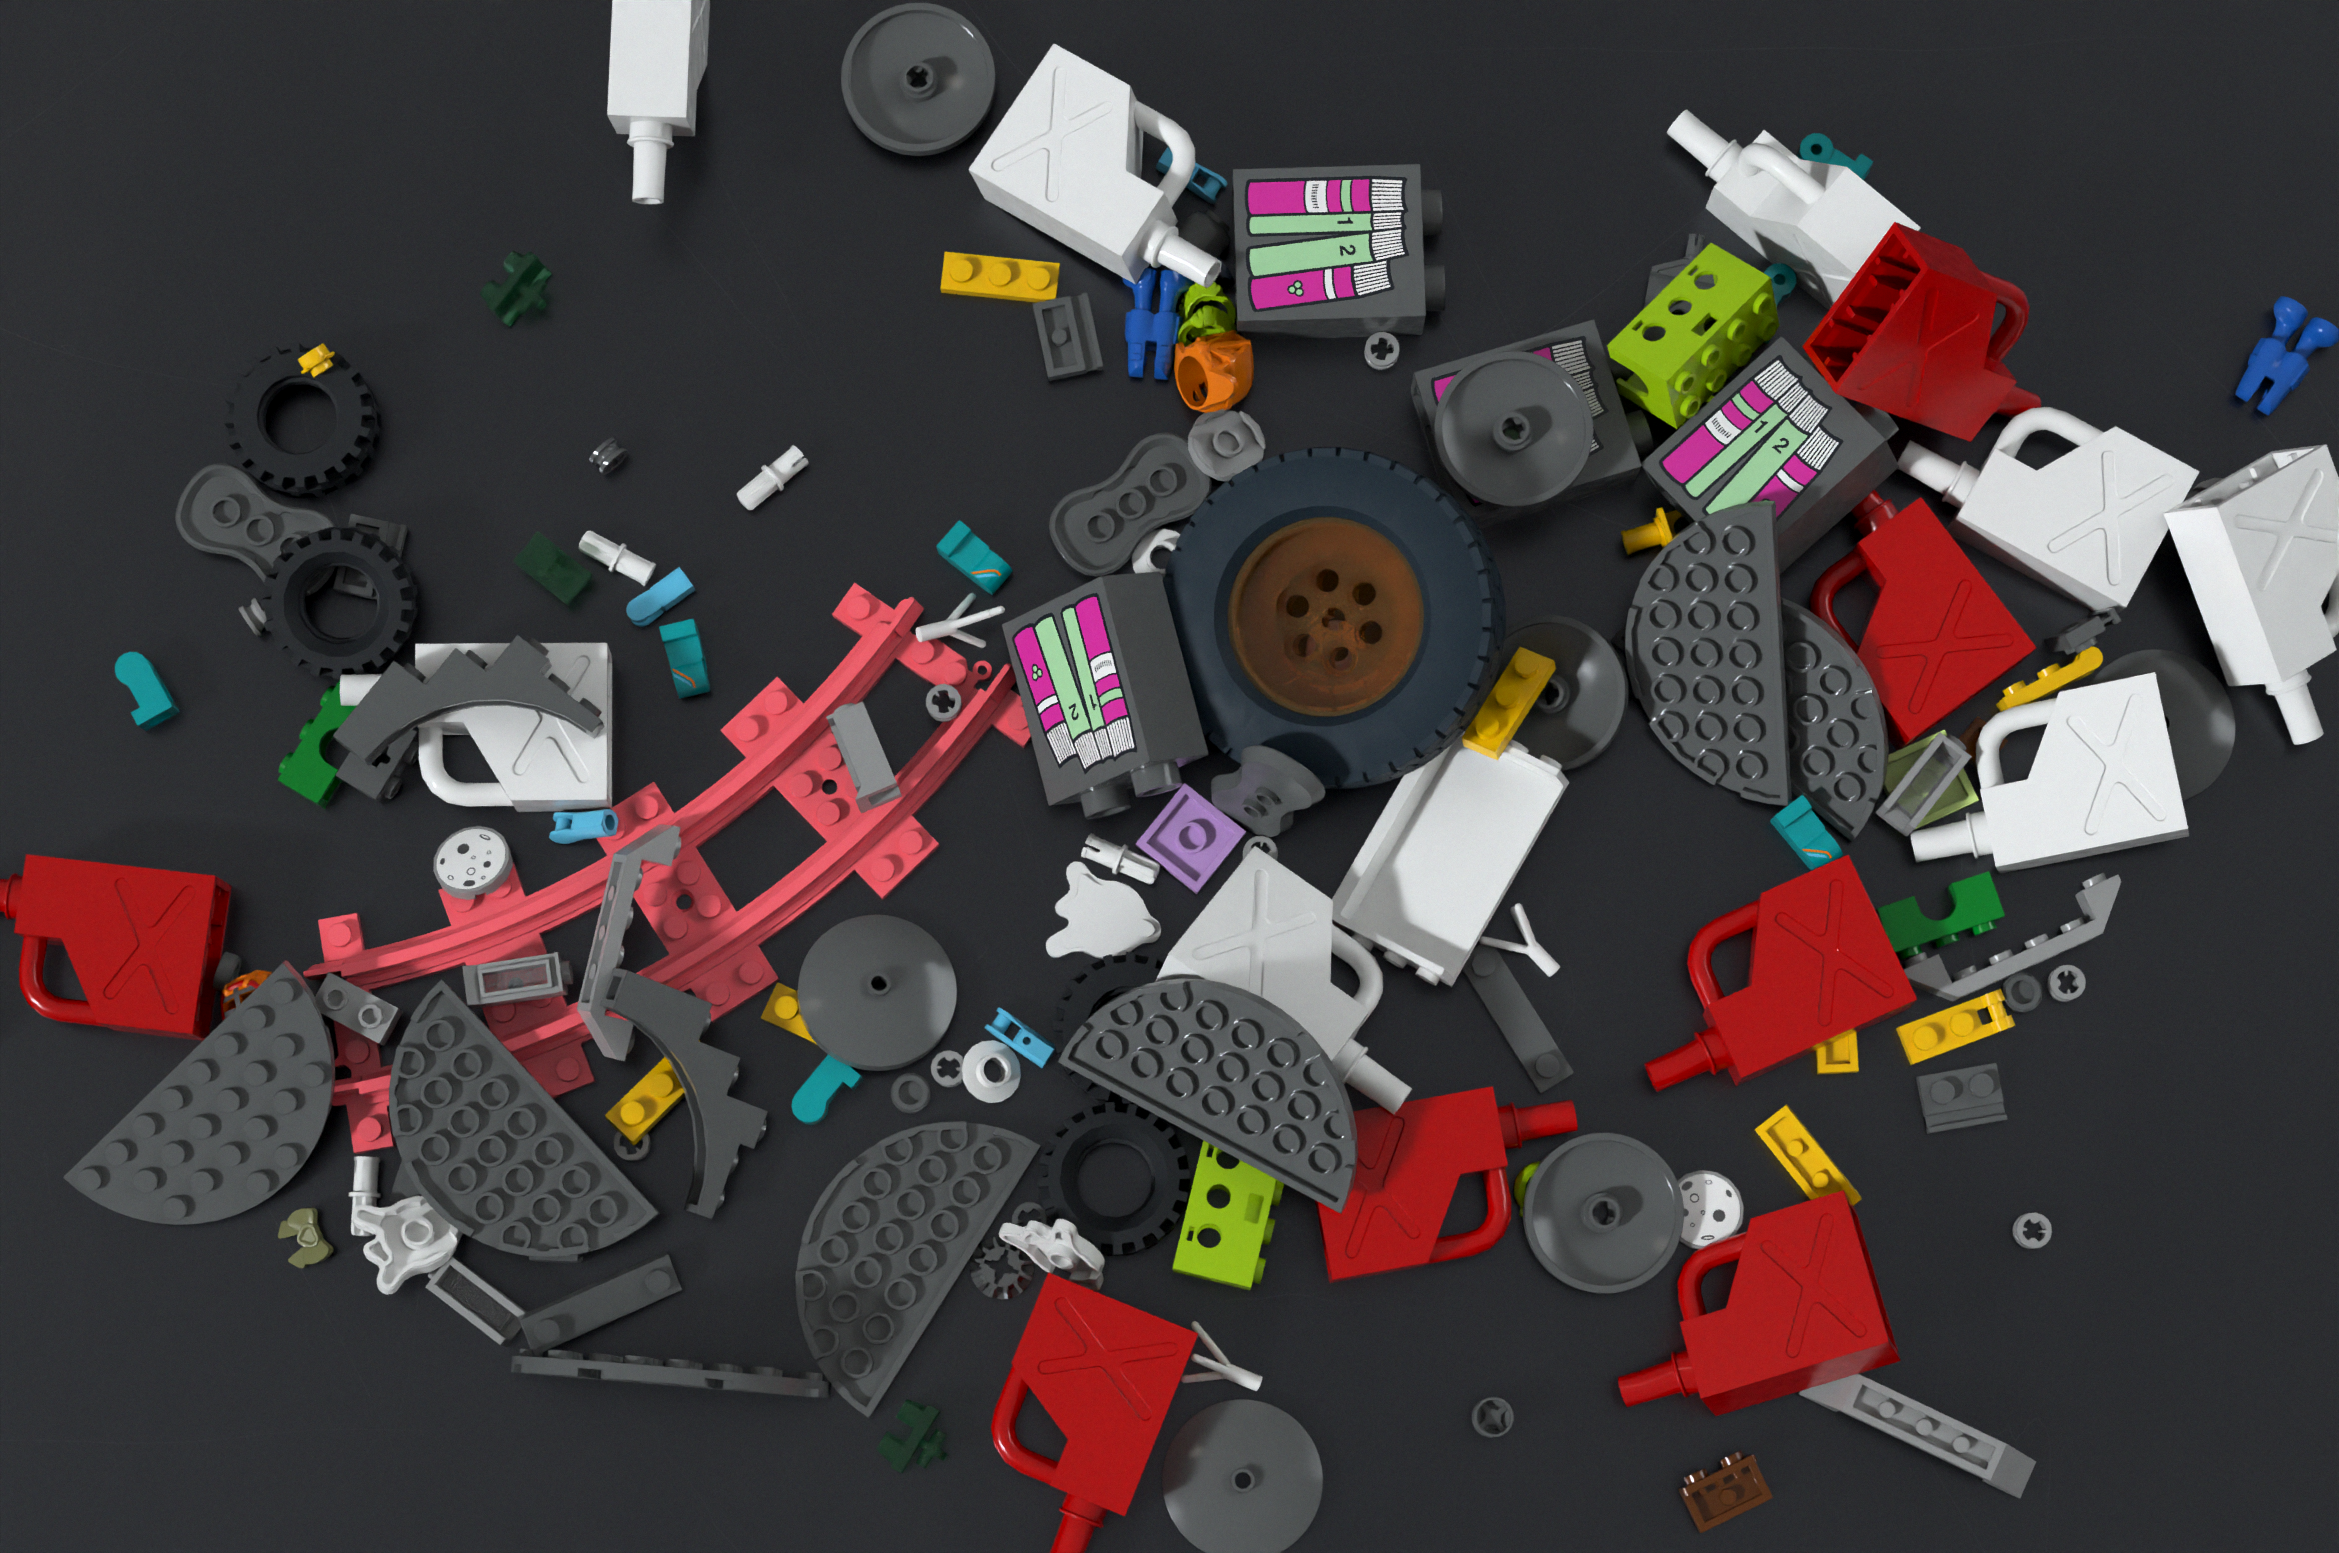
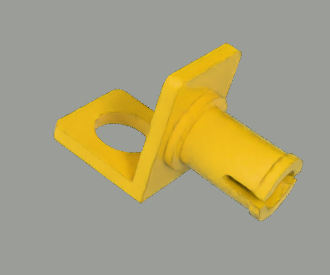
(1651, 534)

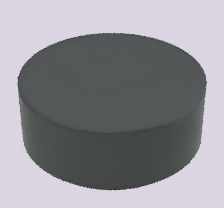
(226, 971)
(2021, 992)
(910, 1093)

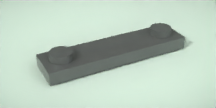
(1516, 1018)
(599, 1303)

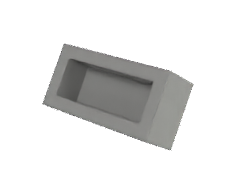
(357, 1009)

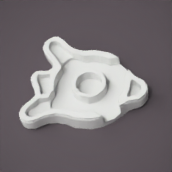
(1101, 917)
(407, 1240)
(1060, 1248)

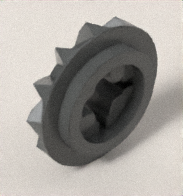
(984, 1276)

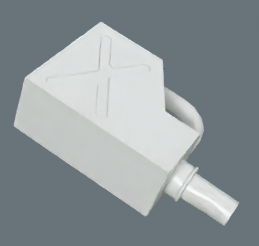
(654, 81)
(1074, 168)
(1791, 208)
(2074, 524)
(2260, 567)
(535, 757)
(2093, 789)
(1277, 941)

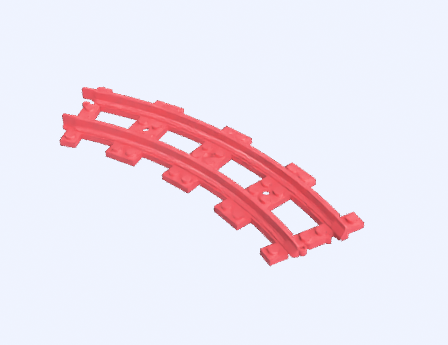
(710, 942)

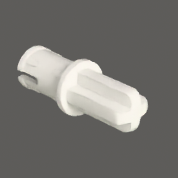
(772, 478)
(616, 557)
(1121, 859)
(364, 1187)

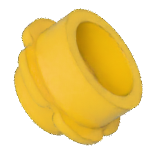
(316, 360)

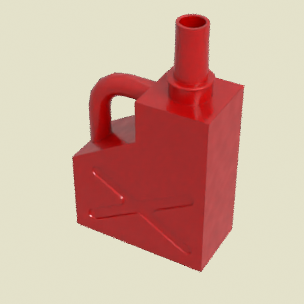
(1918, 336)
(1934, 620)
(135, 938)
(1812, 978)
(1410, 1173)
(1794, 1318)
(1107, 1386)

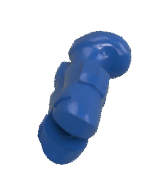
(1154, 331)
(2275, 363)

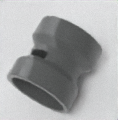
(1497, 1419)

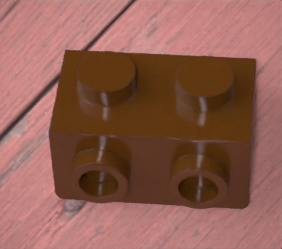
(1724, 1492)

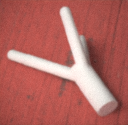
(950, 625)
(1531, 948)
(1223, 1369)

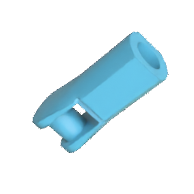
(1211, 186)
(659, 598)
(583, 825)
(1027, 1040)

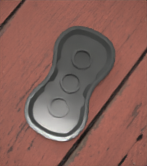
(234, 517)
(1106, 522)
(1265, 791)

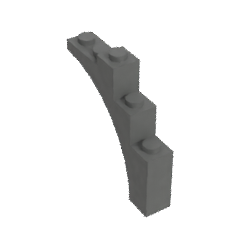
(515, 680)
(706, 1073)

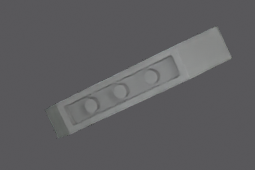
(658, 847)
(2096, 905)
(1927, 1430)

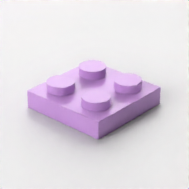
(1190, 838)

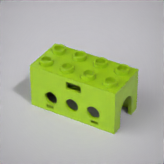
(1690, 363)
(1241, 1223)

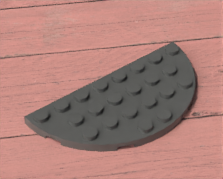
(1712, 652)
(1832, 722)
(1229, 1075)
(226, 1118)
(497, 1146)
(894, 1244)
(674, 1373)

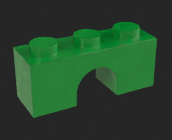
(308, 768)
(1972, 907)

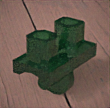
(519, 290)
(553, 568)
(902, 1452)

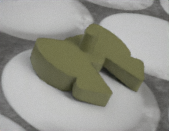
(304, 1224)

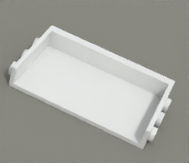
(1446, 856)

